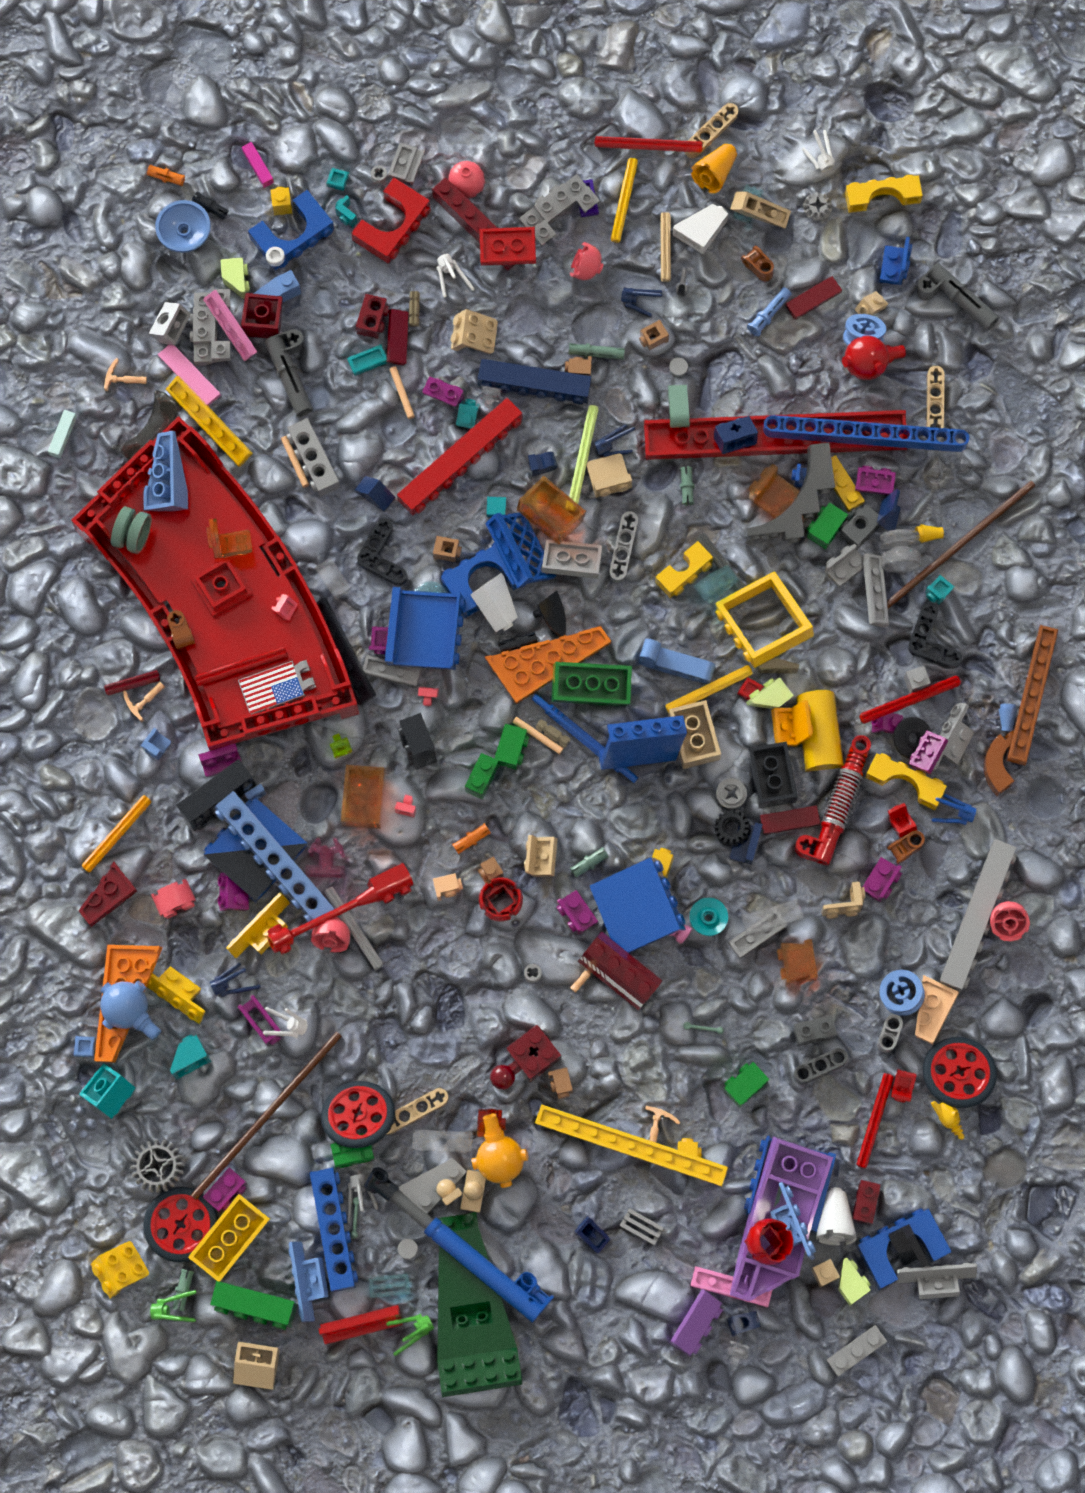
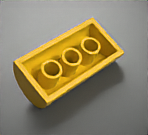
(824, 747)
(229, 1238)

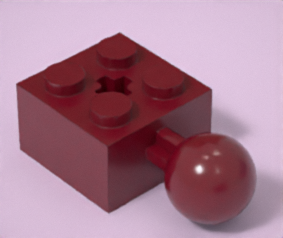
(503, 1076)

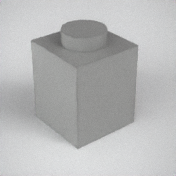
(916, 679)

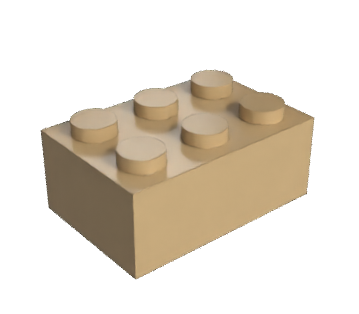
(700, 741)

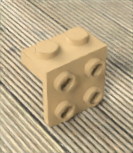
(474, 331)
(609, 475)
(851, 908)

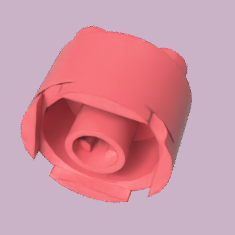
(173, 898)

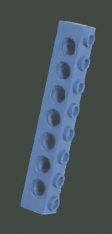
(233, 802)

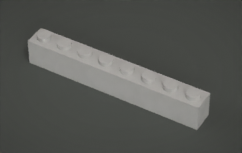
(977, 915)

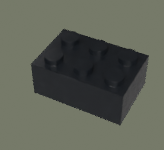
(417, 741)
(772, 775)

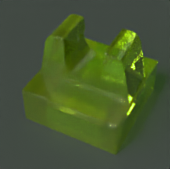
(340, 746)

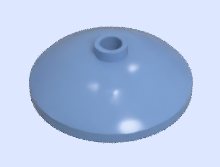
(182, 216)

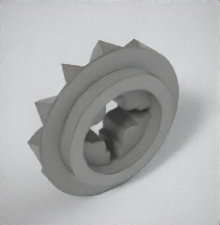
(811, 210)
(731, 784)

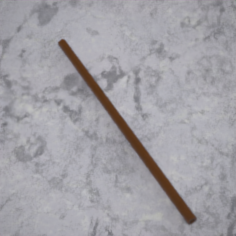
(958, 545)
(266, 1115)

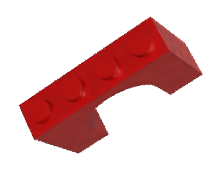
(387, 244)

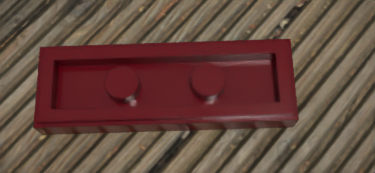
(813, 297)
(397, 337)
(790, 820)

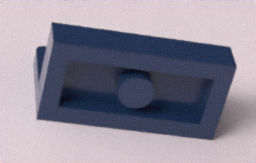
(889, 511)
(745, 852)

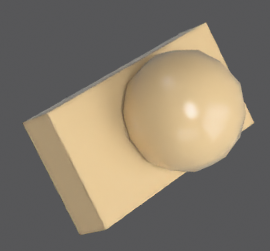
(447, 1190)
(473, 1192)

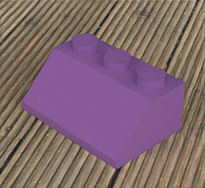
(696, 1323)

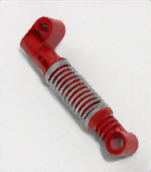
(838, 807)

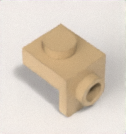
(871, 304)

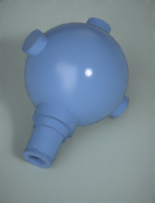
(126, 1007)

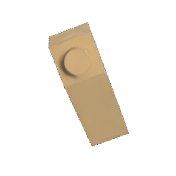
(760, 209)

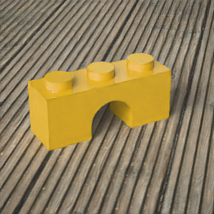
(673, 581)

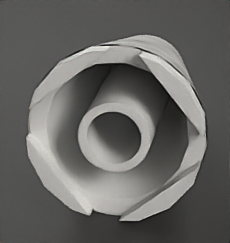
(836, 1219)

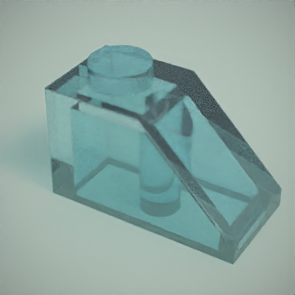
(716, 583)

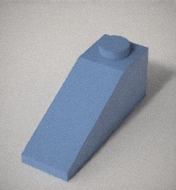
(282, 285)

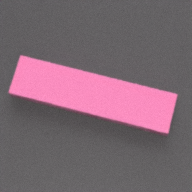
(230, 325)
(189, 373)
(721, 1284)

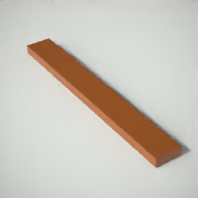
(1032, 695)

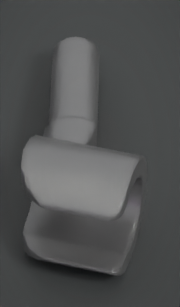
(682, 282)

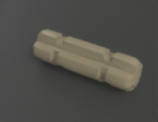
(414, 307)
(553, 733)

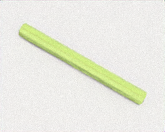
(583, 453)

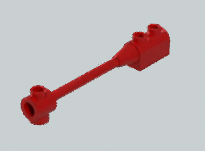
(380, 889)

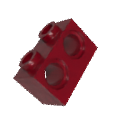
(368, 316)
(865, 1202)

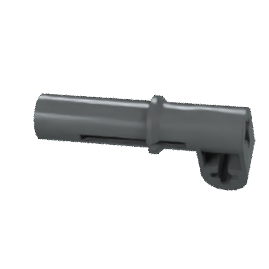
(958, 293)
(280, 355)

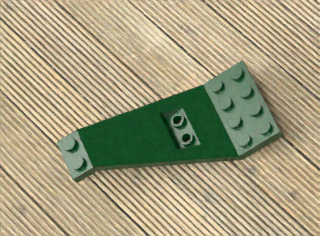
(473, 1327)

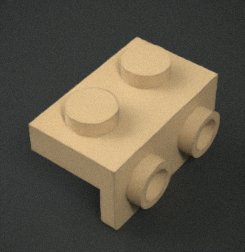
(540, 856)

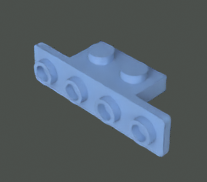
(789, 1215)
(309, 1280)

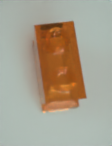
(797, 962)

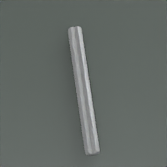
(355, 930)

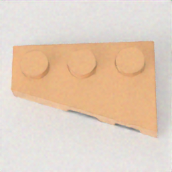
(934, 1009)

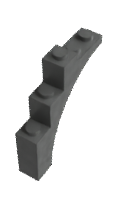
(818, 478)

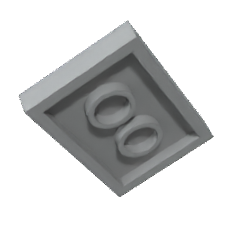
(572, 559)

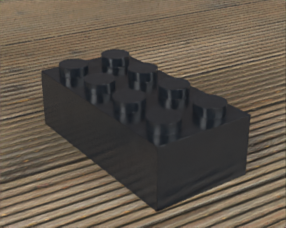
(199, 805)

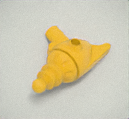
(949, 1118)

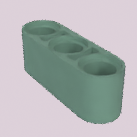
(678, 406)

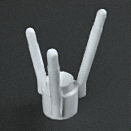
(825, 161)
(447, 265)
(296, 1025)

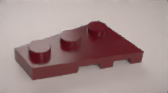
(108, 895)

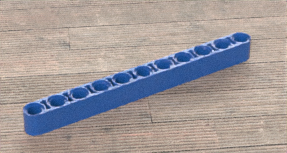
(874, 429)

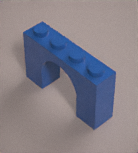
(317, 227)
(458, 578)
(874, 1249)

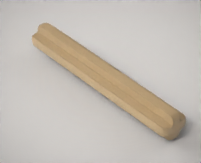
(665, 247)

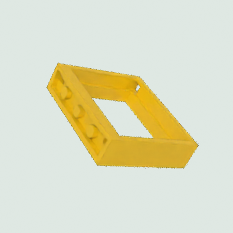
(777, 647)

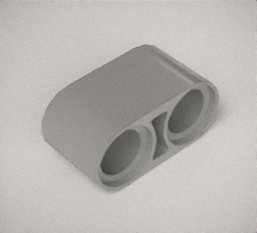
(888, 1033)

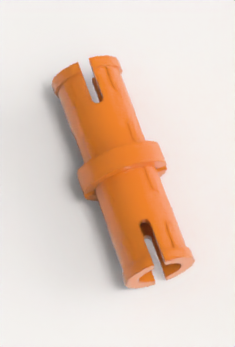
(166, 175)
(471, 838)

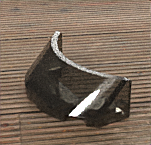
(162, 415)

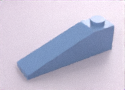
(167, 480)

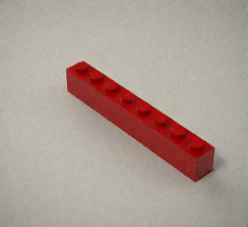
(460, 456)

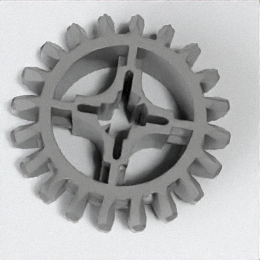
(165, 1164)

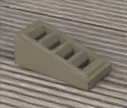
(778, 665)

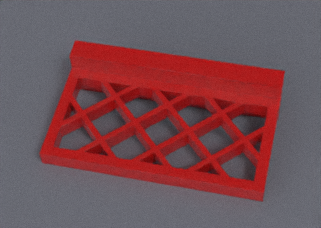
(359, 1325)

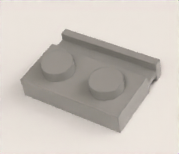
(406, 163)

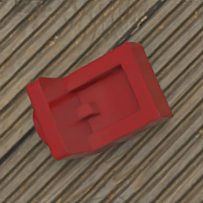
(901, 820)
(903, 1086)

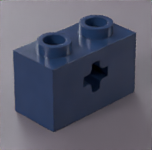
(735, 435)

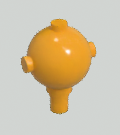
(499, 1156)

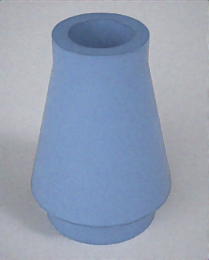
(1007, 716)

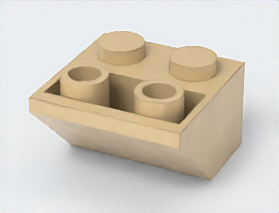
(255, 1365)

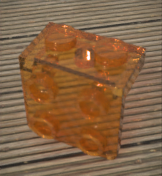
(772, 492)
(229, 543)

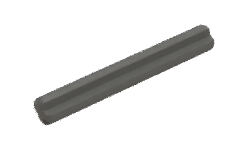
(718, 559)

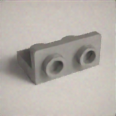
(845, 566)

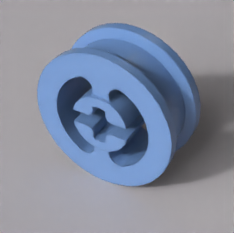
(863, 325)
(895, 979)

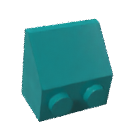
(189, 1057)
(107, 1091)

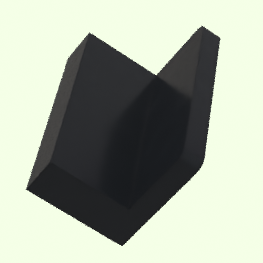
(908, 1246)

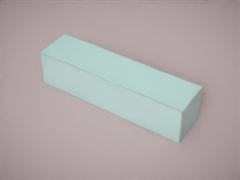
(62, 434)

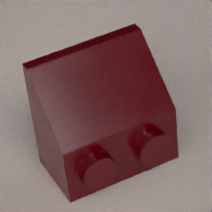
(261, 315)

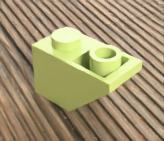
(233, 275)
(771, 696)
(851, 1284)

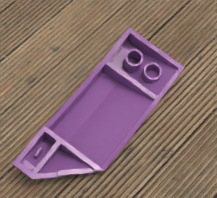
(806, 1175)

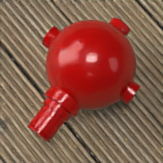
(869, 357)

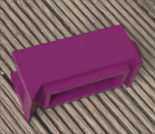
(249, 1006)

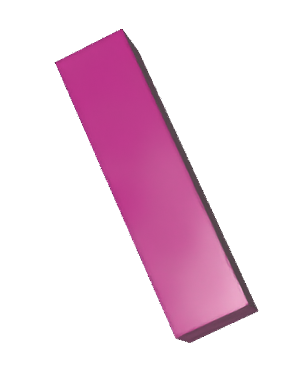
(257, 164)

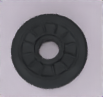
(902, 733)

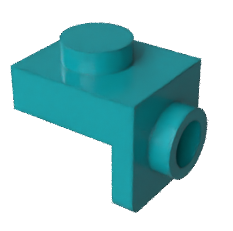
(345, 215)
(467, 413)
(939, 590)

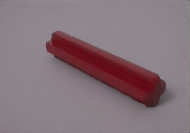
(132, 682)

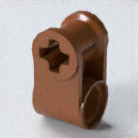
(756, 261)
(181, 632)
(903, 848)

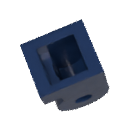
(542, 463)
(743, 1323)

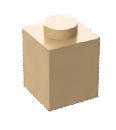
(825, 1273)

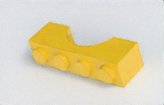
(905, 189)
(884, 769)

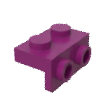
(443, 391)
(231, 895)

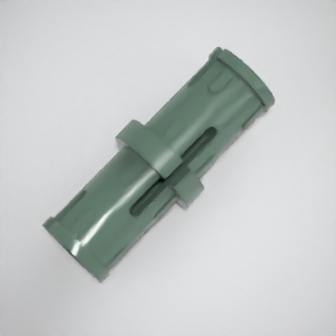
(687, 486)
(589, 862)
(183, 1287)

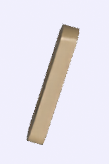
(711, 130)
(935, 401)
(414, 1113)

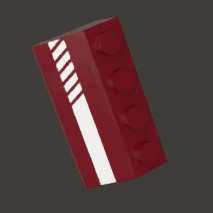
(620, 971)

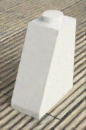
(701, 228)
(496, 603)

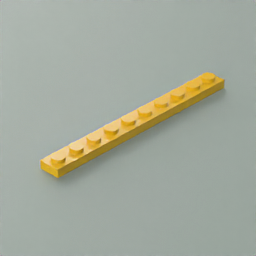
(631, 1145)

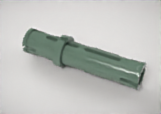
(596, 351)

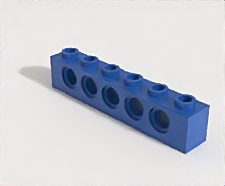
(319, 1180)

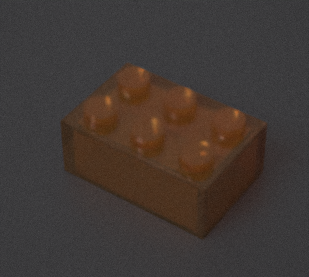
(551, 510)
(363, 796)

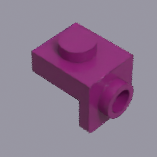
(379, 639)
(886, 723)

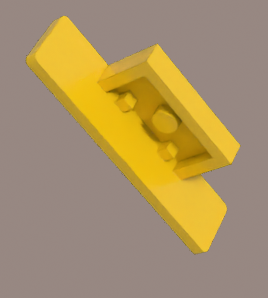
(256, 931)
(178, 992)

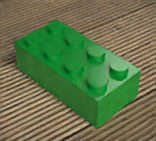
(591, 684)
(253, 1304)

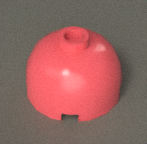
(467, 178)
(586, 262)
(1009, 921)
(331, 934)

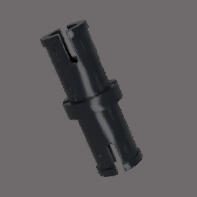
(210, 205)
(518, 641)

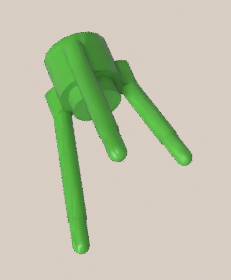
(161, 1311)
(422, 1326)

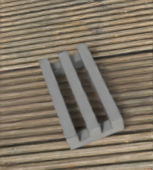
(644, 1219)

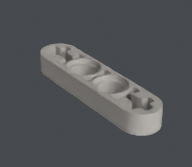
(625, 547)

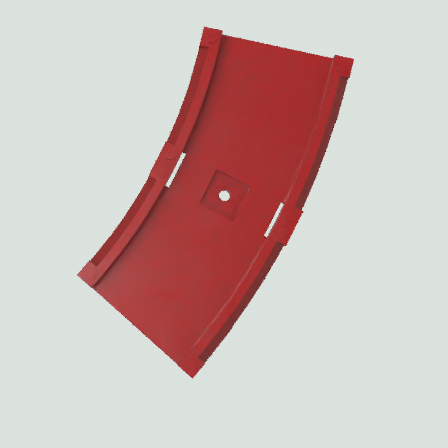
(227, 620)

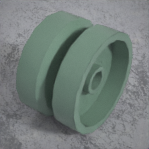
(131, 530)

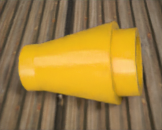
(929, 533)

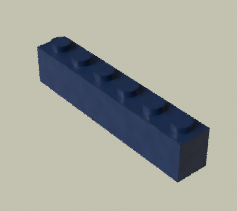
(534, 381)

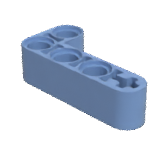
(675, 663)

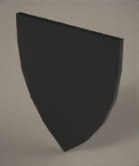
(553, 613)

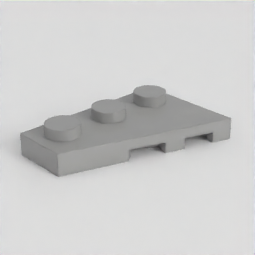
(423, 1188)

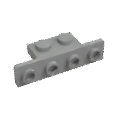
(956, 734)
(937, 1280)

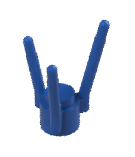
(965, 811)

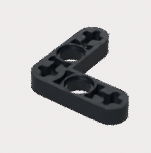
(374, 553)
(926, 645)

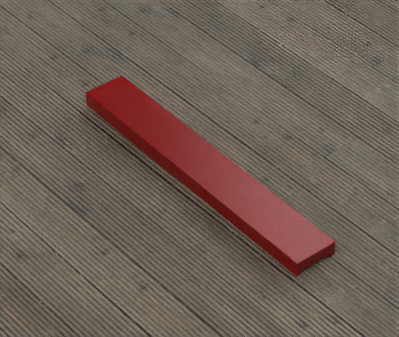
(699, 441)

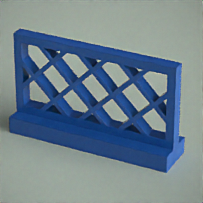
(512, 553)

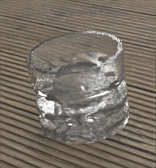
(900, 550)

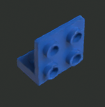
(896, 263)

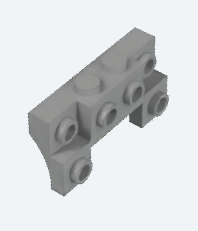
(555, 204)
(204, 333)

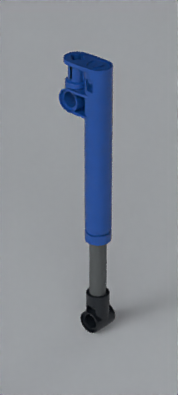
(522, 1294)

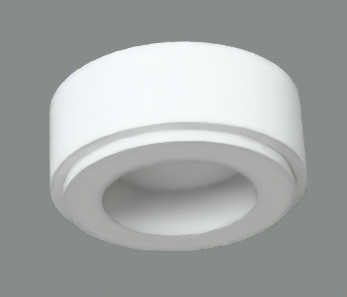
(275, 256)

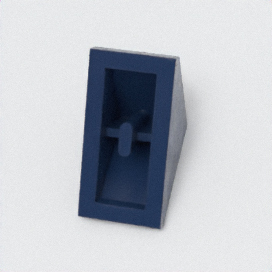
(375, 493)
(592, 1234)

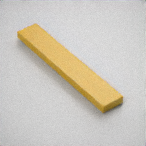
(209, 421)

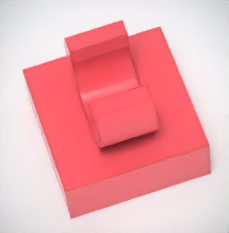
(285, 607)
(428, 693)
(406, 808)

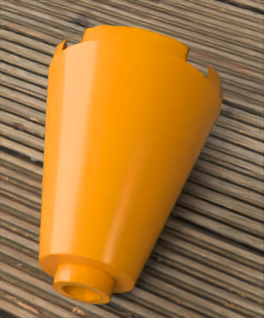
(714, 168)

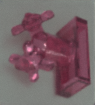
(326, 861)

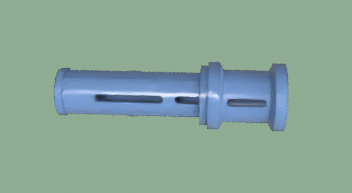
(764, 317)

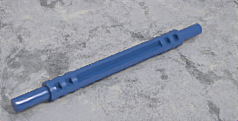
(578, 732)

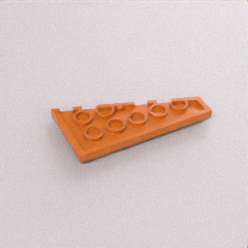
(531, 666)
(123, 964)

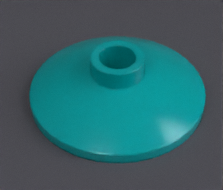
(711, 907)

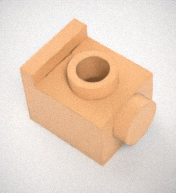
(447, 886)

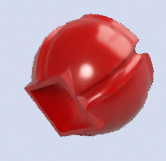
(494, 888)
(776, 1234)

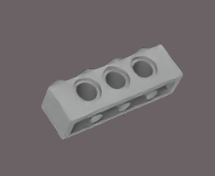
(303, 431)

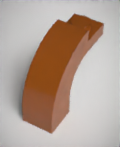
(994, 770)

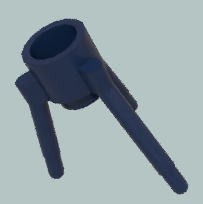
(631, 295)
(604, 445)
(220, 984)

